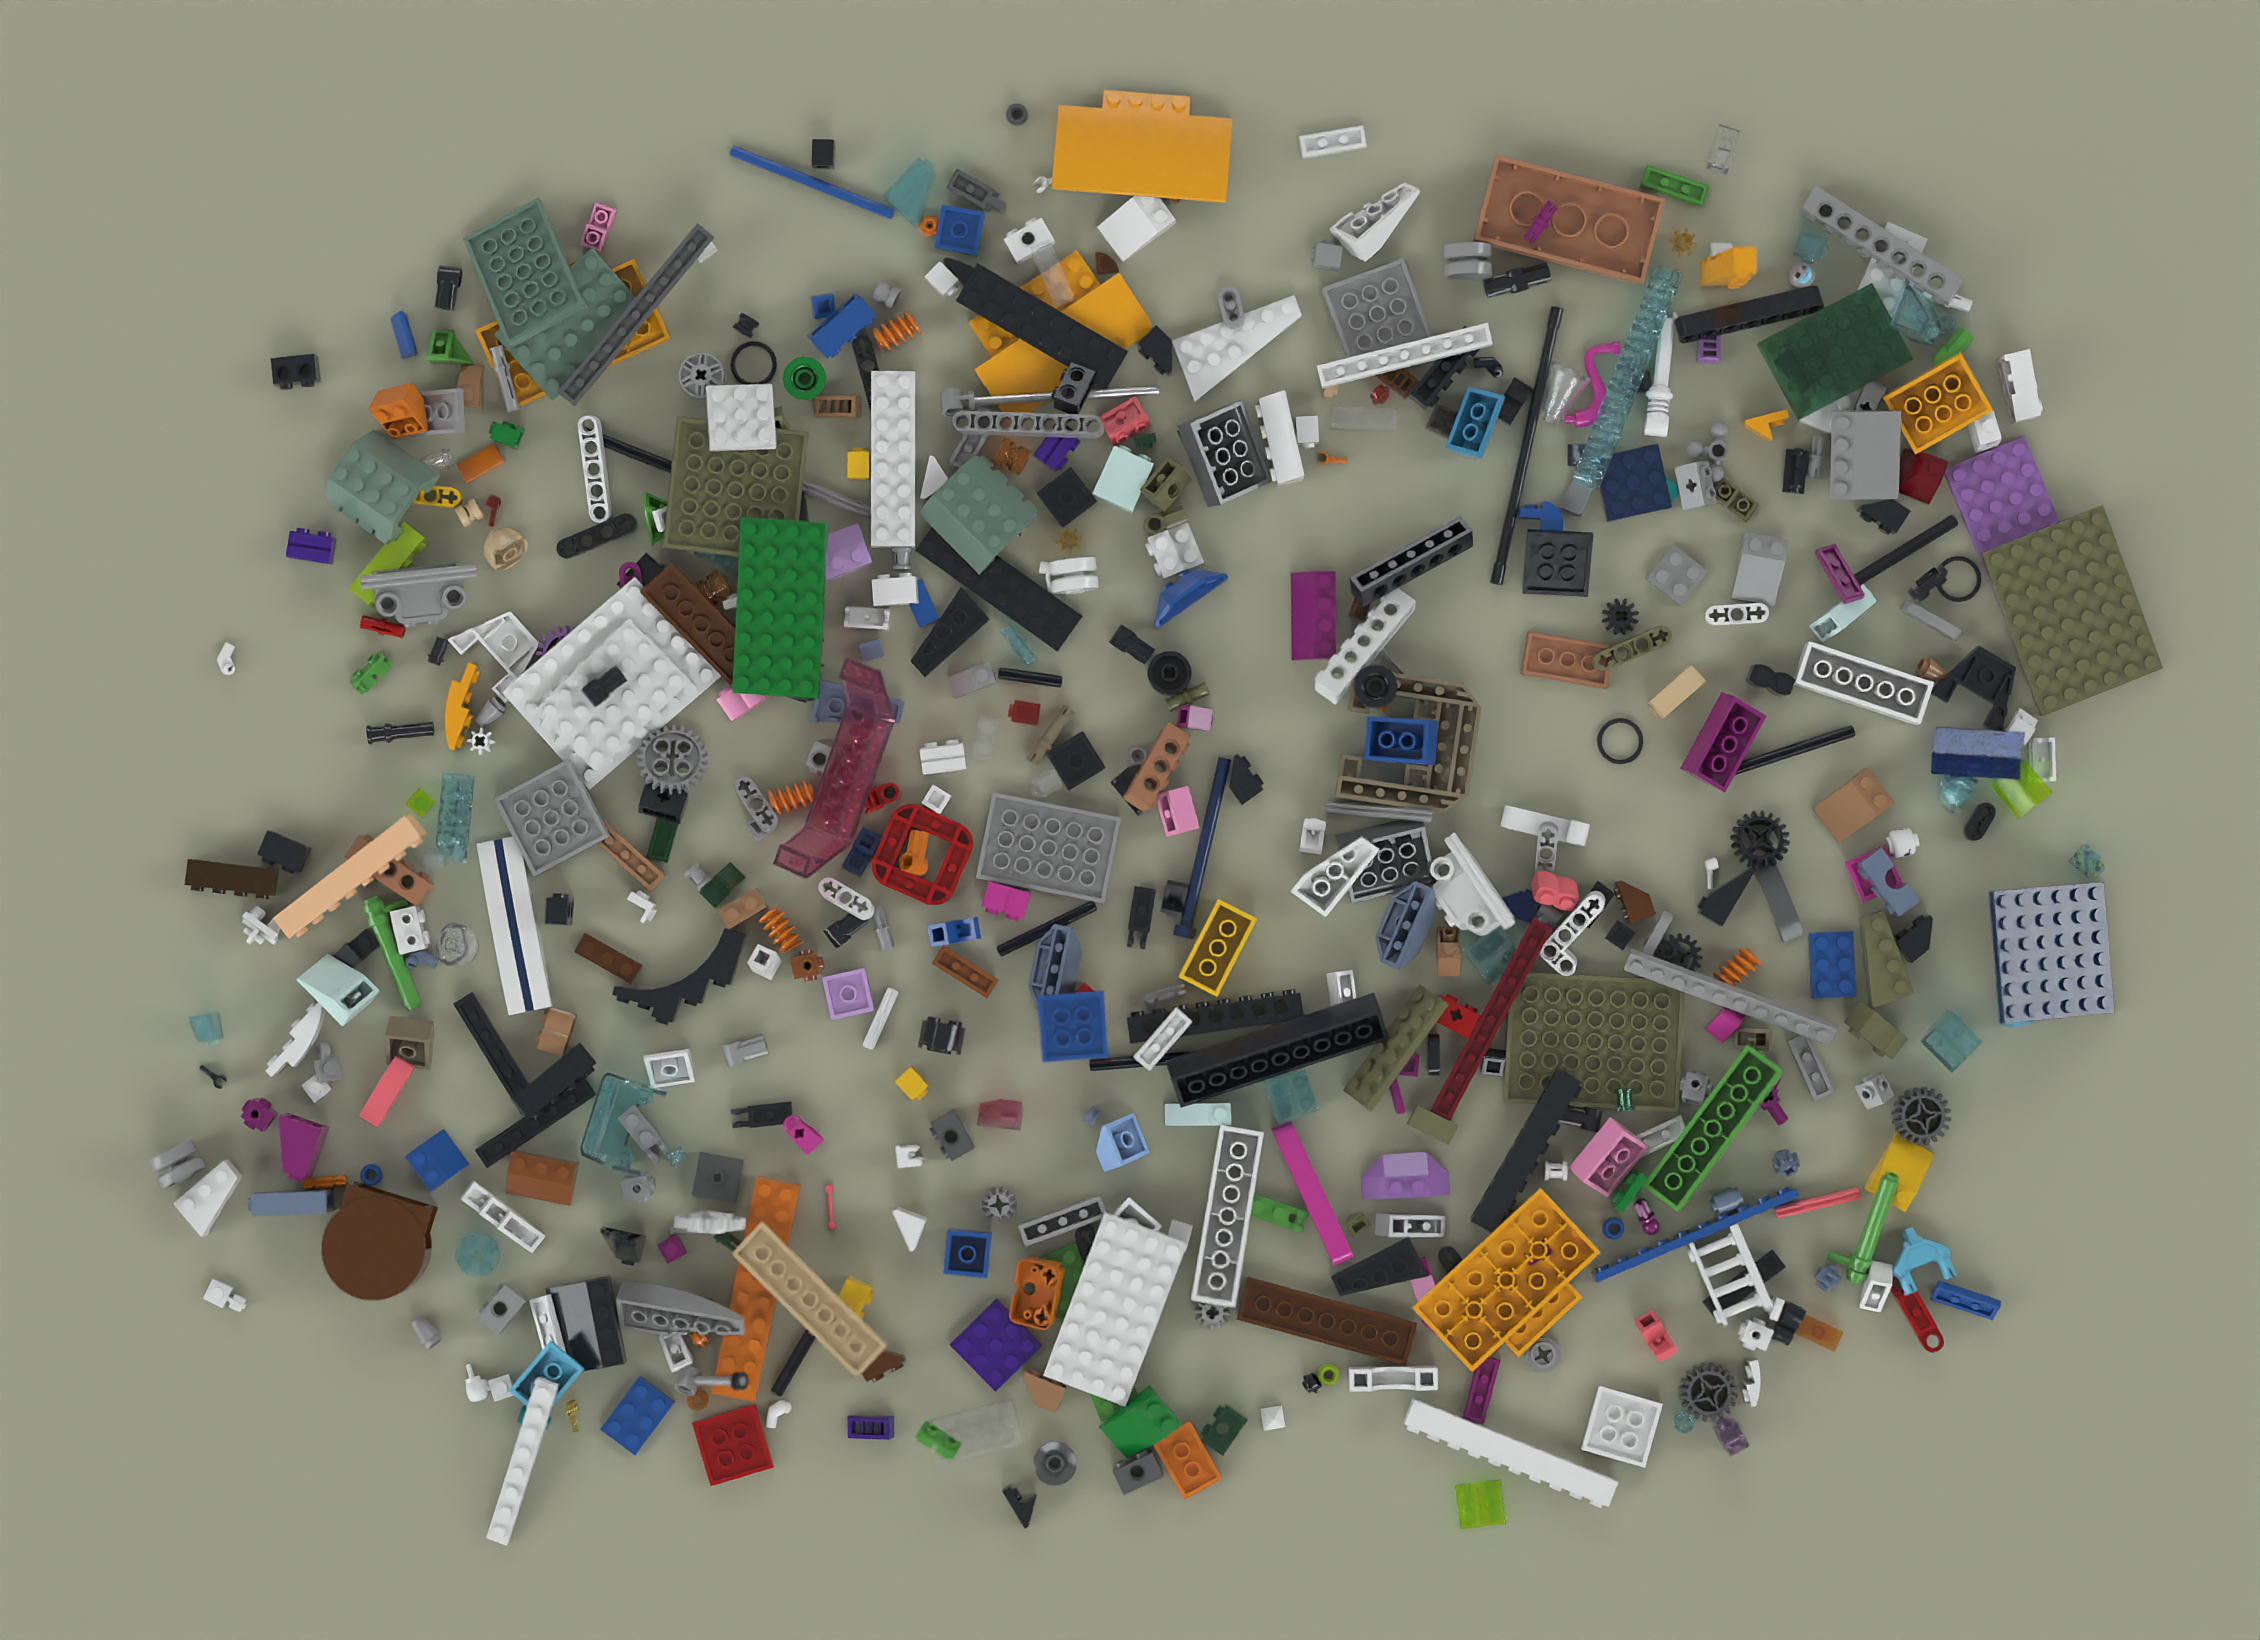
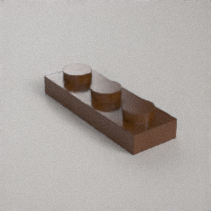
(608, 958)

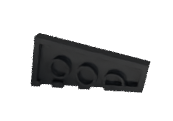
(953, 629)

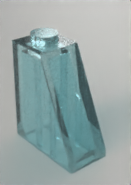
(912, 190)

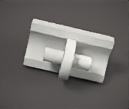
(253, 921)

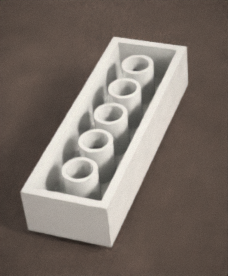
(1863, 683)

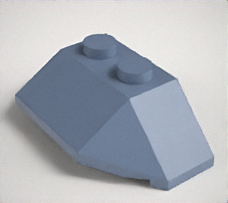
(1406, 925)
(1055, 963)

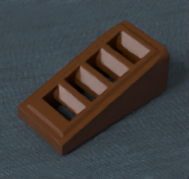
(1397, 388)

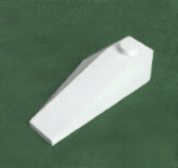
(1370, 228)
(1331, 879)

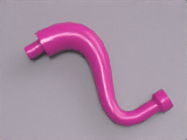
(1587, 416)

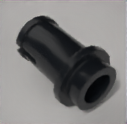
(438, 651)

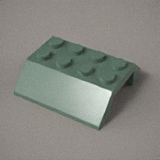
(377, 484)
(978, 512)

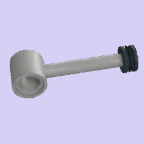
(691, 1378)

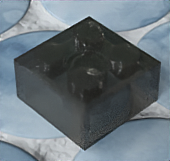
(1441, 420)

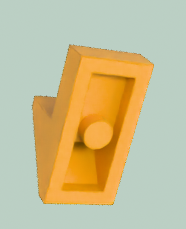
(1760, 424)

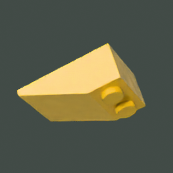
(1906, 1161)

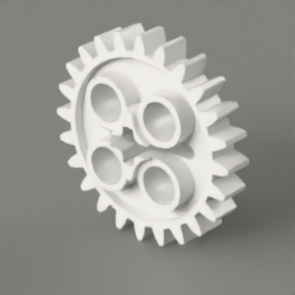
(709, 1222)

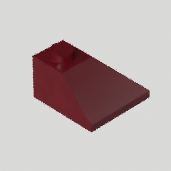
(1920, 475)

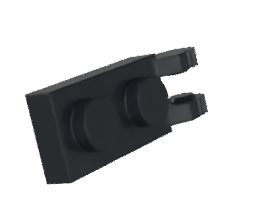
(1141, 914)
(764, 1114)

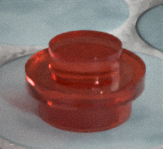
(1380, 394)

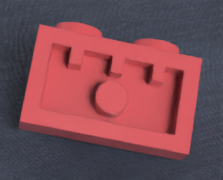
(1125, 421)

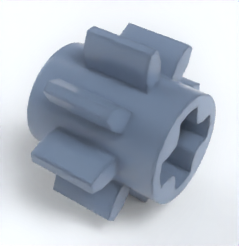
(1786, 1162)
(1827, 1277)

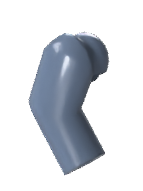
(421, 957)

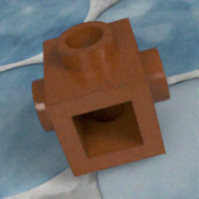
(799, 968)

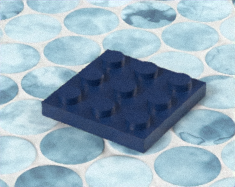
(1635, 484)

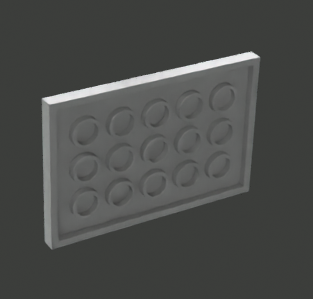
(1048, 847)

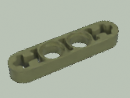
(1633, 651)

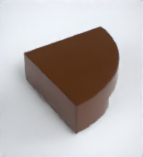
(1105, 264)

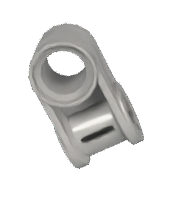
(1870, 396)

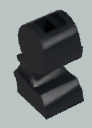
(1789, 1323)

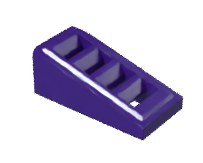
(889, 1427)

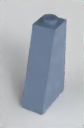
(292, 1202)

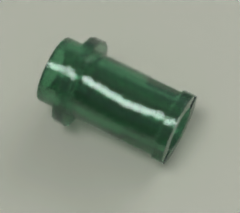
(726, 1239)

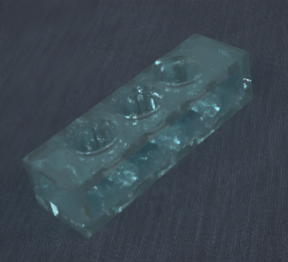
(454, 817)

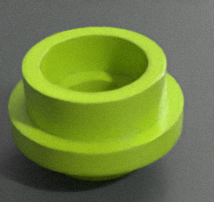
(1328, 1381)

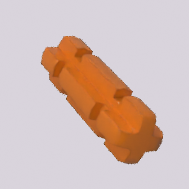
(325, 1182)

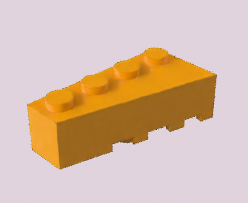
(1729, 268)

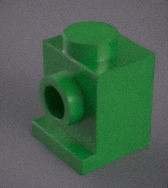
(506, 434)

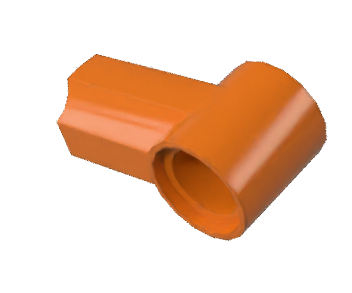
(914, 859)

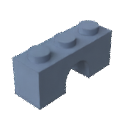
(1874, 869)

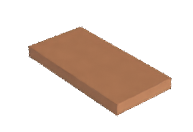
(1564, 660)

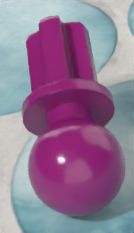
(1646, 1216)

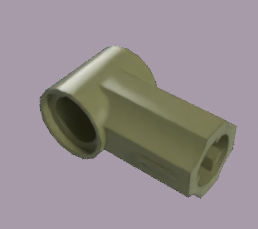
(1169, 519)

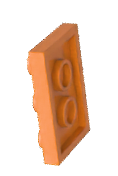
(1187, 1460)

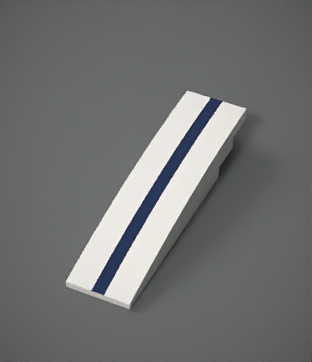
(514, 926)

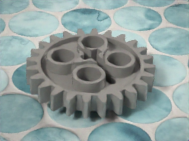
(651, 758)

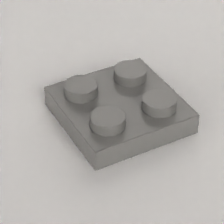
(1676, 575)

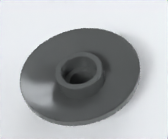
(1054, 1474)

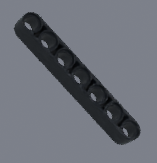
(1748, 314)

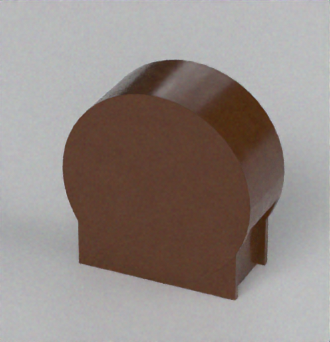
(377, 1242)

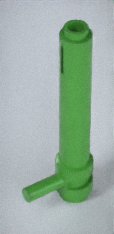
(379, 921)
(1862, 1258)

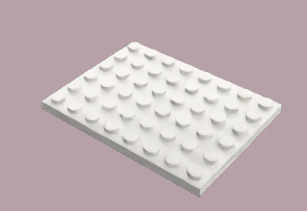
(569, 653)

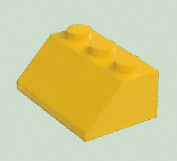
(856, 1294)

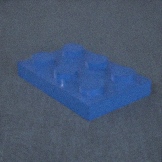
(1832, 964)
(637, 1415)

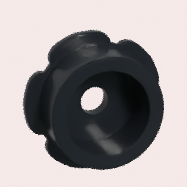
(1311, 1383)

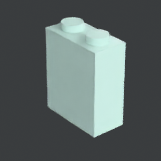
(1123, 478)

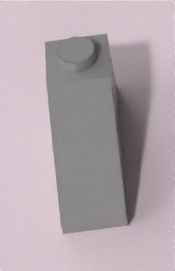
(1409, 1225)

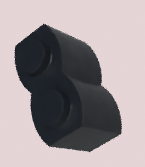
(1763, 677)

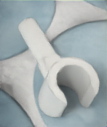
(1044, 182)
(1044, 569)
(1711, 864)

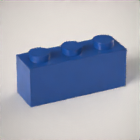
(842, 326)

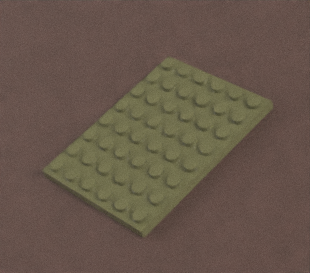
(2071, 610)
(1599, 1031)

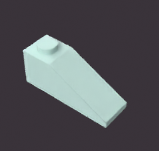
(1198, 1114)

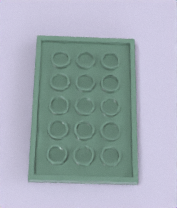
(524, 272)
(560, 349)

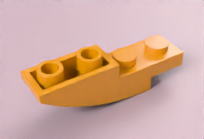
(457, 716)

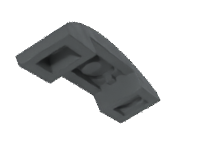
(1779, 901)

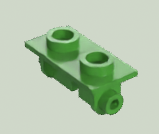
(364, 678)
(946, 1445)

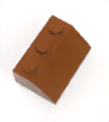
(541, 1177)

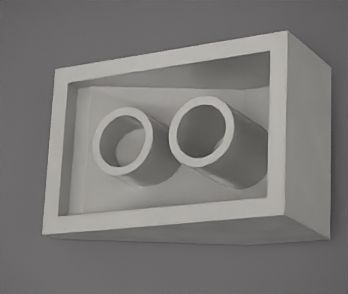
(1759, 568)

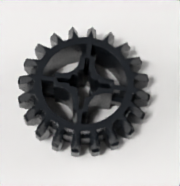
(1766, 846)

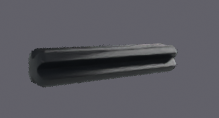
(1030, 677)

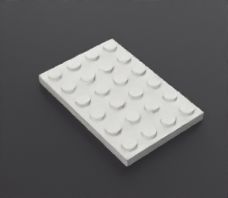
(603, 730)

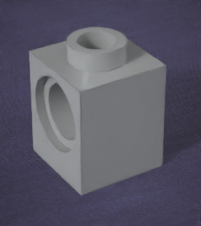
(816, 749)

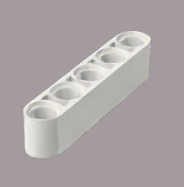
(599, 458)

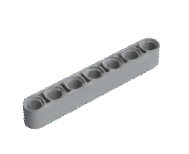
(1018, 419)

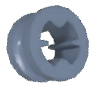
(1091, 1115)

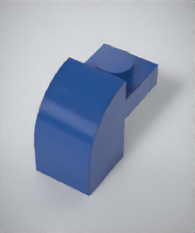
(1549, 515)
(954, 931)

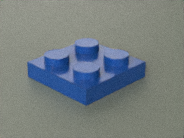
(959, 230)

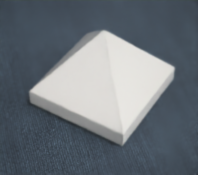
(1272, 1417)

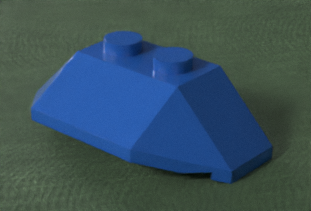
(1185, 592)

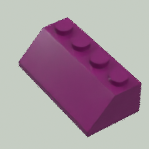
(1313, 615)
(1723, 742)

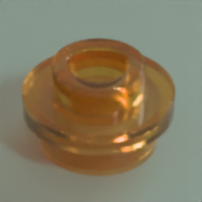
(705, 1399)

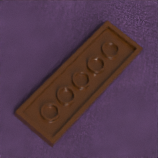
(694, 618)

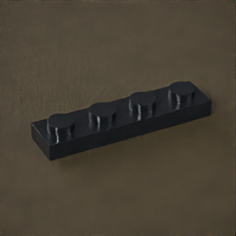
(1767, 1266)

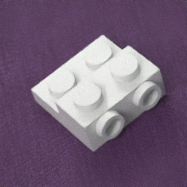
(1174, 551)

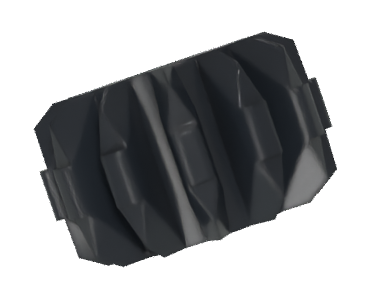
(1619, 609)

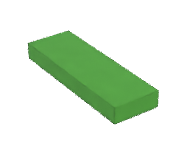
(1674, 186)

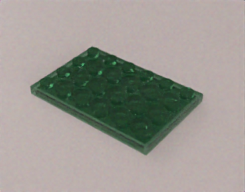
(1834, 351)

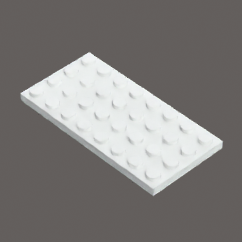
(1115, 1309)

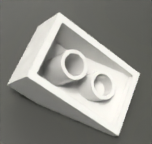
(1136, 225)

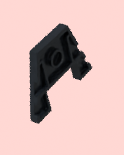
(1984, 676)

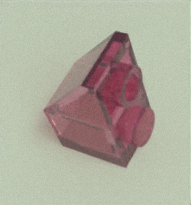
(1001, 1114)

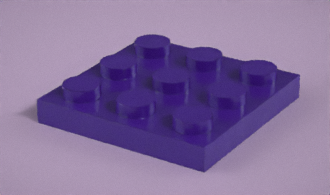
(995, 1345)

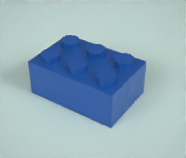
(1401, 740)

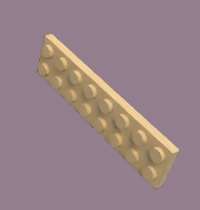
(809, 1299)

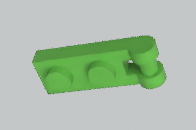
(1277, 1213)

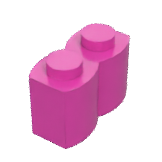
(1005, 900)

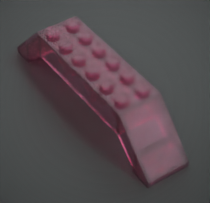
(846, 775)

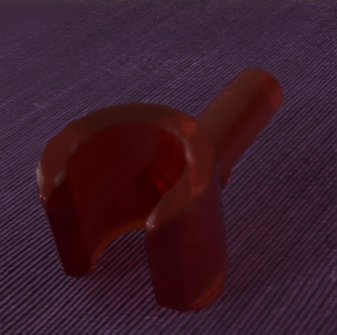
(493, 502)

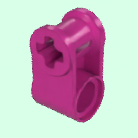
(802, 1134)

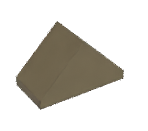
(1757, 1037)

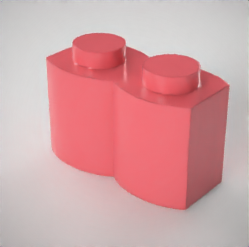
(1555, 890)

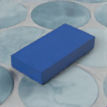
(924, 611)

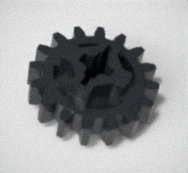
(1675, 946)

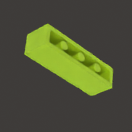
(391, 556)

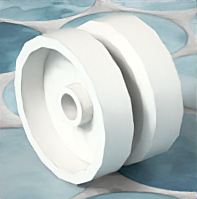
(1074, 578)

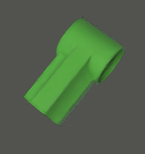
(1958, 342)

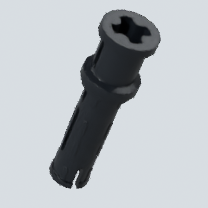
(389, 732)

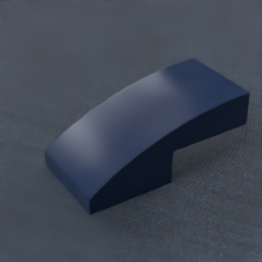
(861, 852)

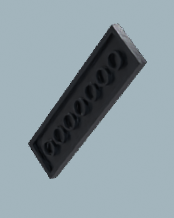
(1040, 324)
(1006, 591)

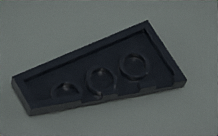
(1387, 1267)

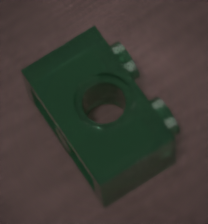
(1216, 1440)

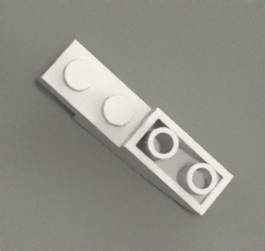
(305, 1033)

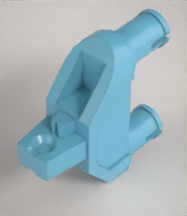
(1918, 1253)

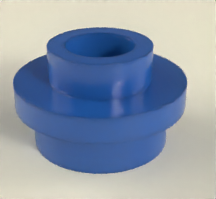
(365, 1178)
(1620, 1228)

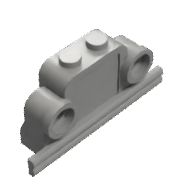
(419, 592)

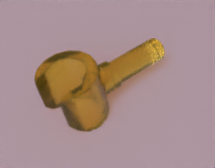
(570, 1409)

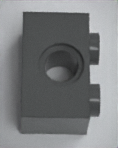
(948, 1122)
(1128, 1481)

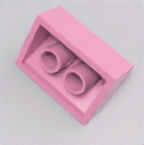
(1608, 1157)

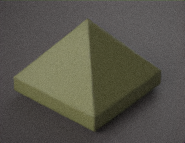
(1357, 1223)

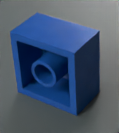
(967, 1253)

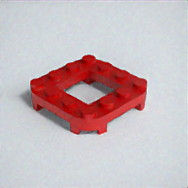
(893, 841)

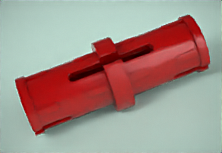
(382, 626)

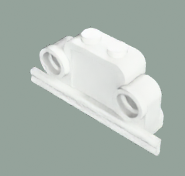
(1467, 892)

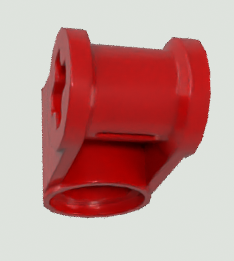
(879, 799)

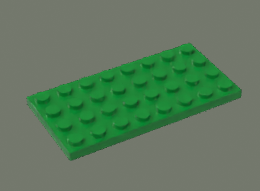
(780, 607)

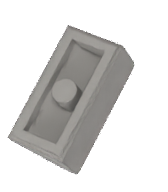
(1576, 498)

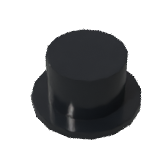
(1375, 686)

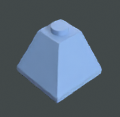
(1121, 1143)

